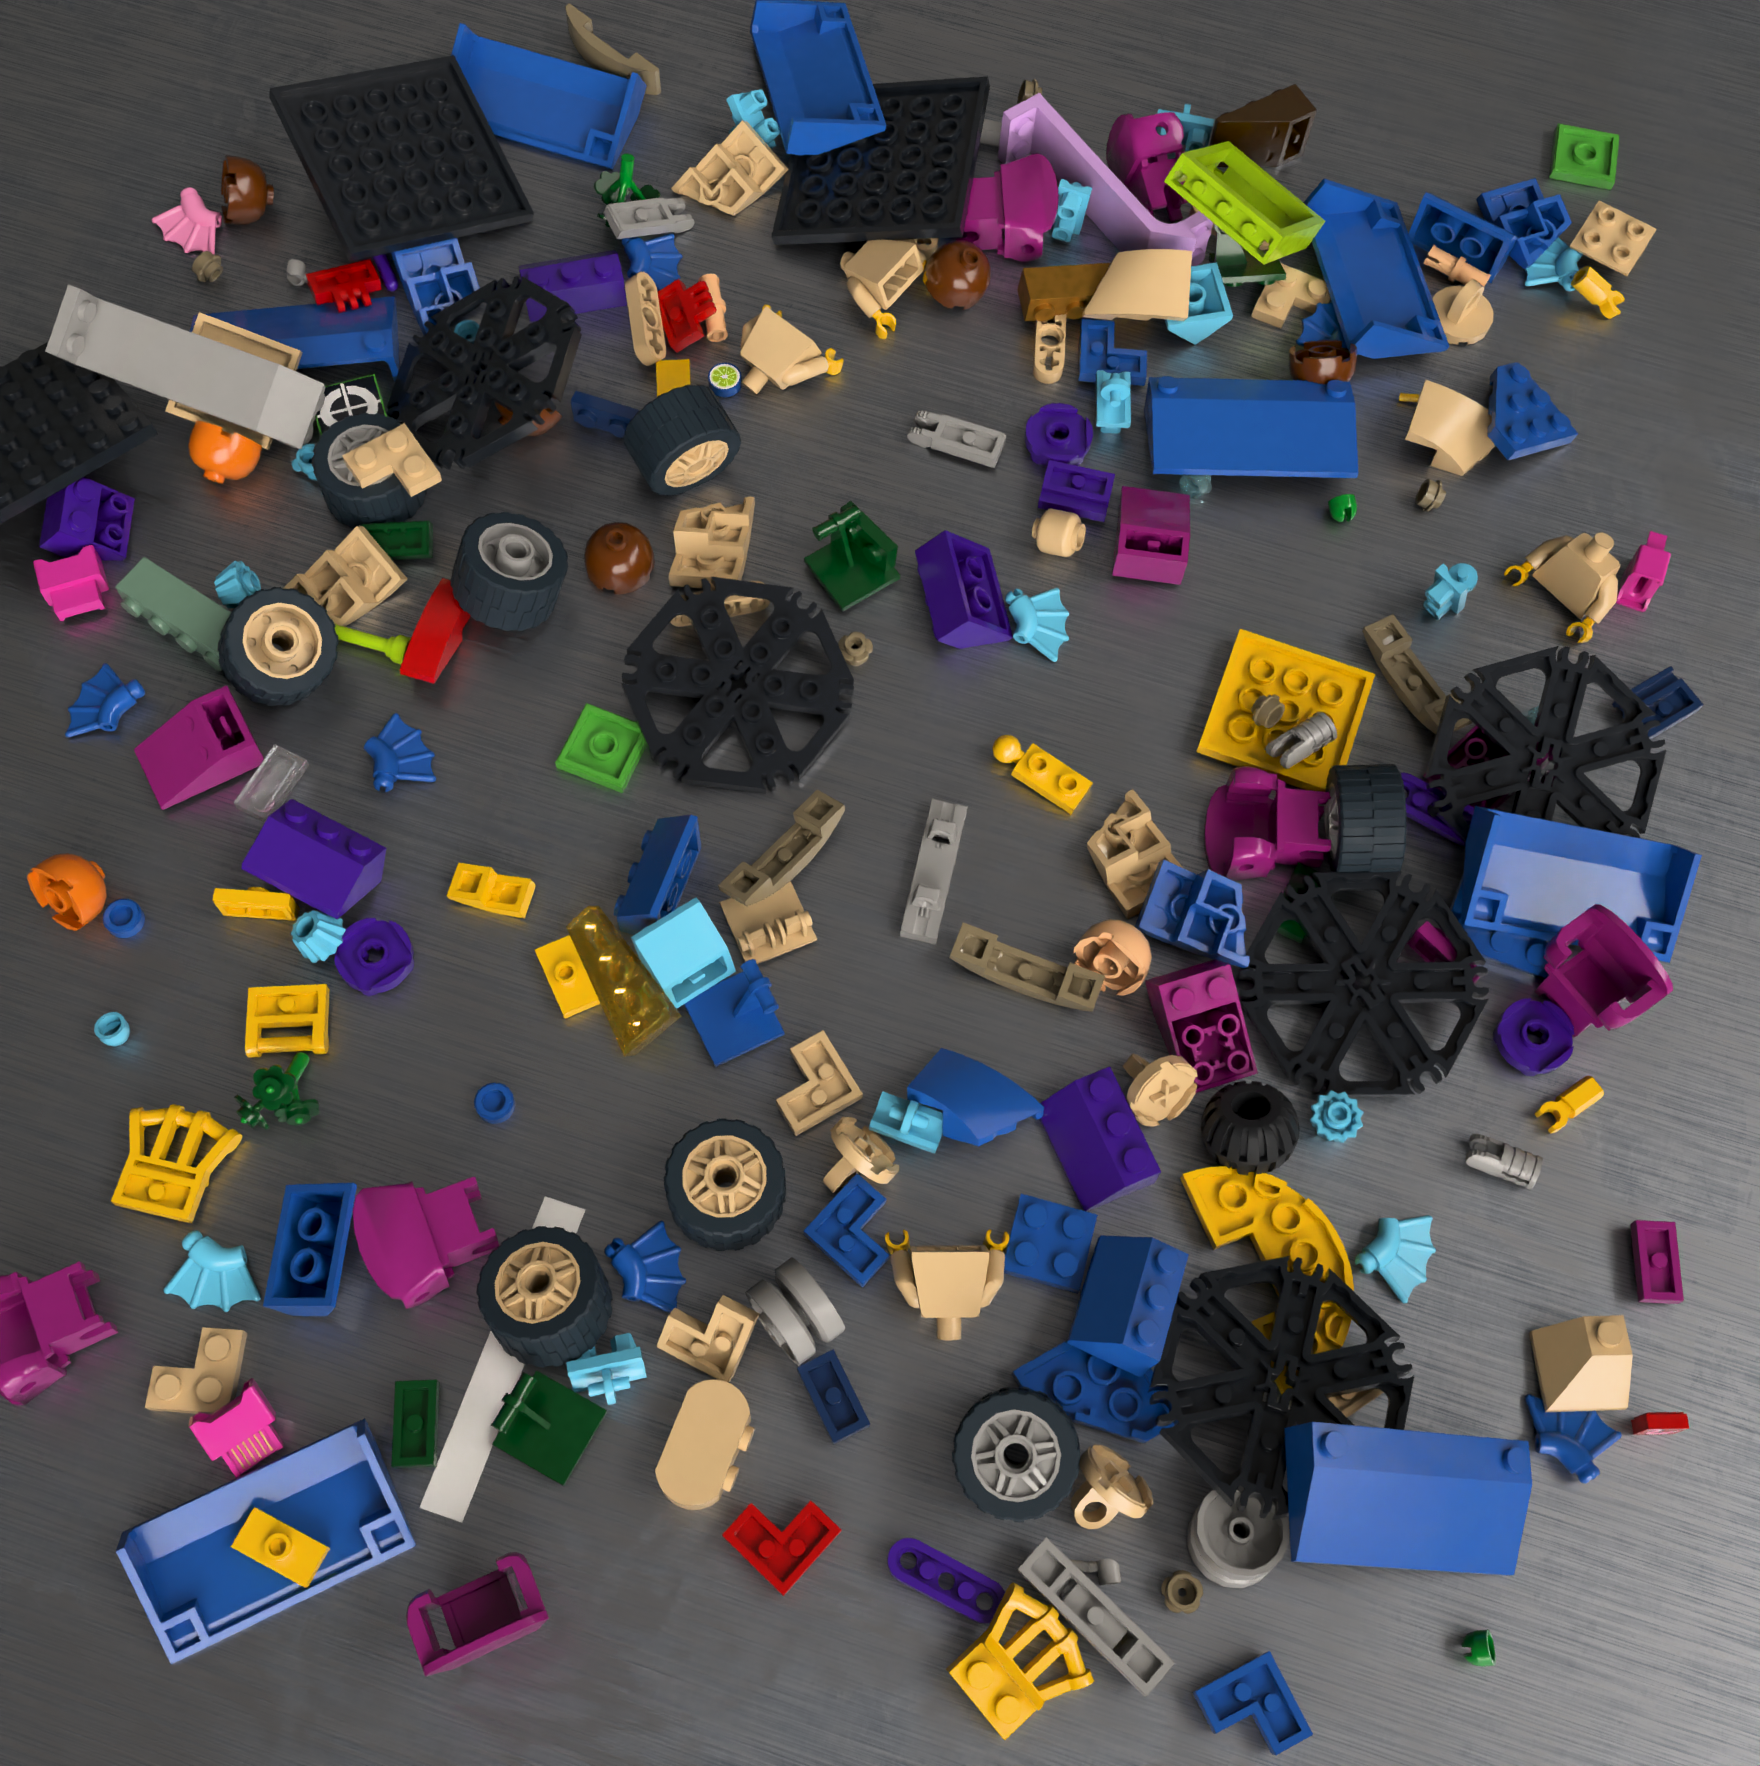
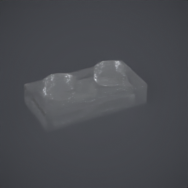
(271, 783)

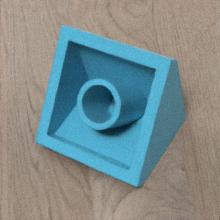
(1207, 305)

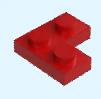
(784, 1554)

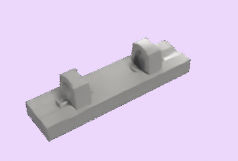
(933, 872)
(1096, 1617)

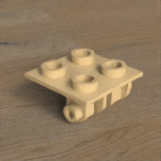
(1613, 238)
(770, 925)

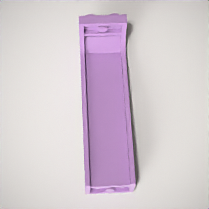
(1039, 129)

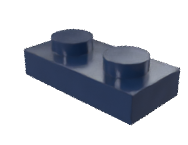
(601, 413)
(833, 1397)

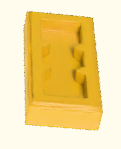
(256, 903)
(567, 976)
(280, 1547)

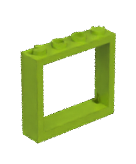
(1244, 201)

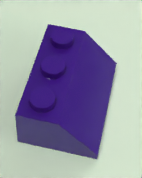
(583, 281)
(962, 592)
(315, 859)
(1098, 1140)

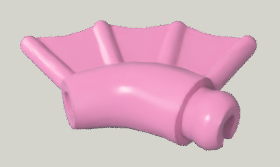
(190, 223)

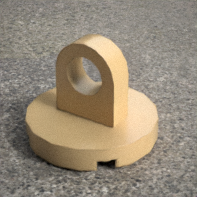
(1464, 312)
(1159, 1088)
(862, 1153)
(1111, 1485)

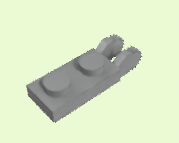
(648, 217)
(957, 437)

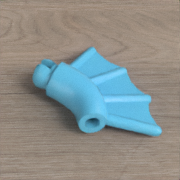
(1554, 265)
(1039, 620)
(1399, 1253)
(212, 1274)

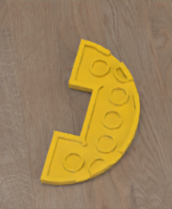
(1279, 1226)

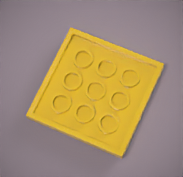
(1305, 686)

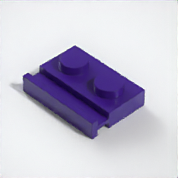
(1076, 490)

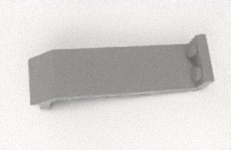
(186, 368)

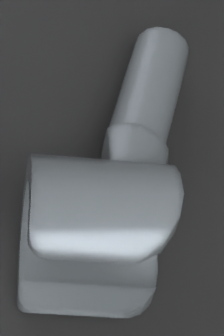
(296, 272)
(1107, 1570)

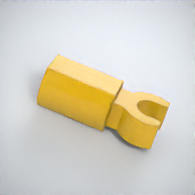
(1597, 291)
(1571, 1102)

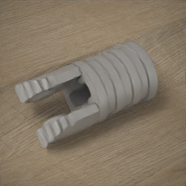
(1303, 740)
(1503, 1160)

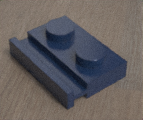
(1668, 699)

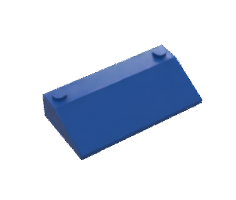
(814, 75)
(550, 99)
(1373, 274)
(325, 334)
(1251, 427)
(1544, 873)
(1406, 1498)
(206, 1590)

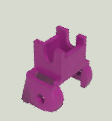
(1141, 160)
(1016, 199)
(1252, 832)
(1605, 972)
(415, 1235)
(43, 1326)
(478, 1615)

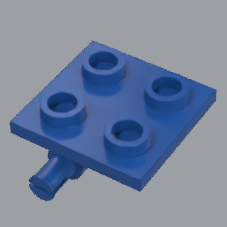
(736, 1014)

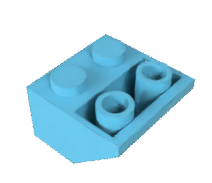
(684, 952)

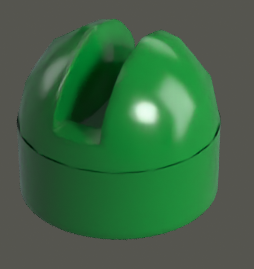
(1343, 507)
(1482, 1648)

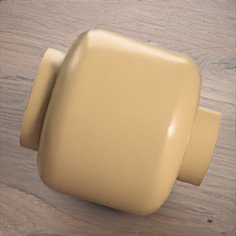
(1059, 532)

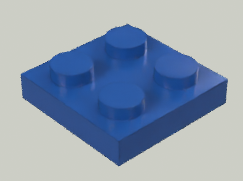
(1049, 1243)

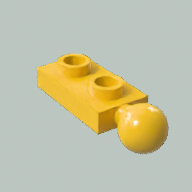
(1043, 773)

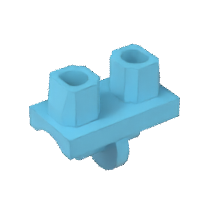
(748, 108)
(1196, 128)
(1071, 209)
(1113, 401)
(1450, 589)
(908, 1122)
(608, 1371)

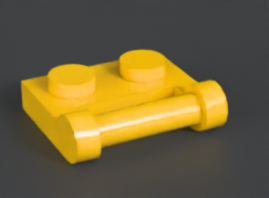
(287, 1008)

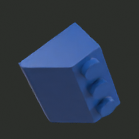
(1461, 234)
(661, 873)
(310, 1248)
(1128, 1301)

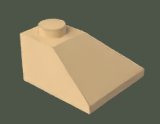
(1583, 1364)

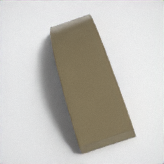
(605, 58)
(1405, 672)
(789, 854)
(1025, 972)

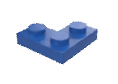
(1098, 353)
(840, 1234)
(1257, 1691)

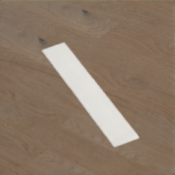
(472, 1433)

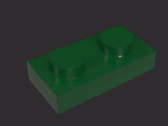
(872, 541)
(415, 1424)

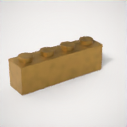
(1058, 290)

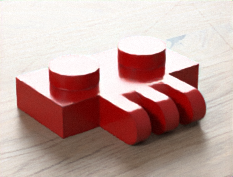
(344, 284)
(684, 311)

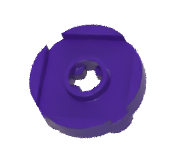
(1058, 418)
(379, 976)
(1532, 1057)

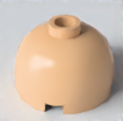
(1117, 953)

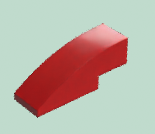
(435, 635)

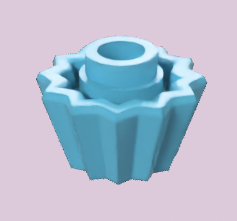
(235, 584)
(317, 935)
(1336, 1116)

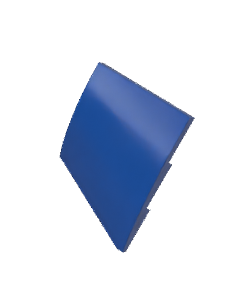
(1528, 215)
(434, 278)
(1196, 913)
(973, 1097)

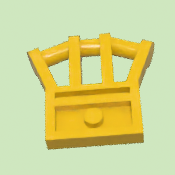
(166, 1186)
(995, 1680)

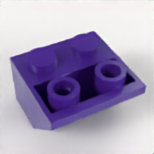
(86, 516)

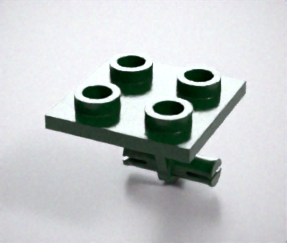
(1240, 266)
(842, 564)
(546, 1425)

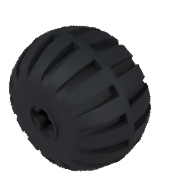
(1250, 1127)

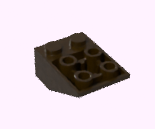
(1268, 129)

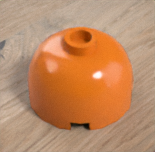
(222, 453)
(70, 887)

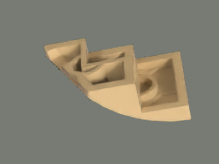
(733, 172)
(1144, 286)
(1452, 427)
(711, 543)
(350, 578)
(1129, 853)

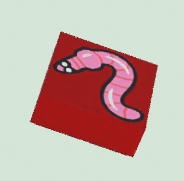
(1660, 1423)

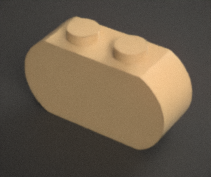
(705, 1445)

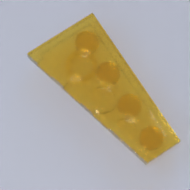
(625, 988)

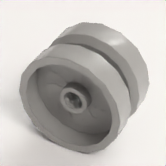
(799, 1307)
(1226, 1557)

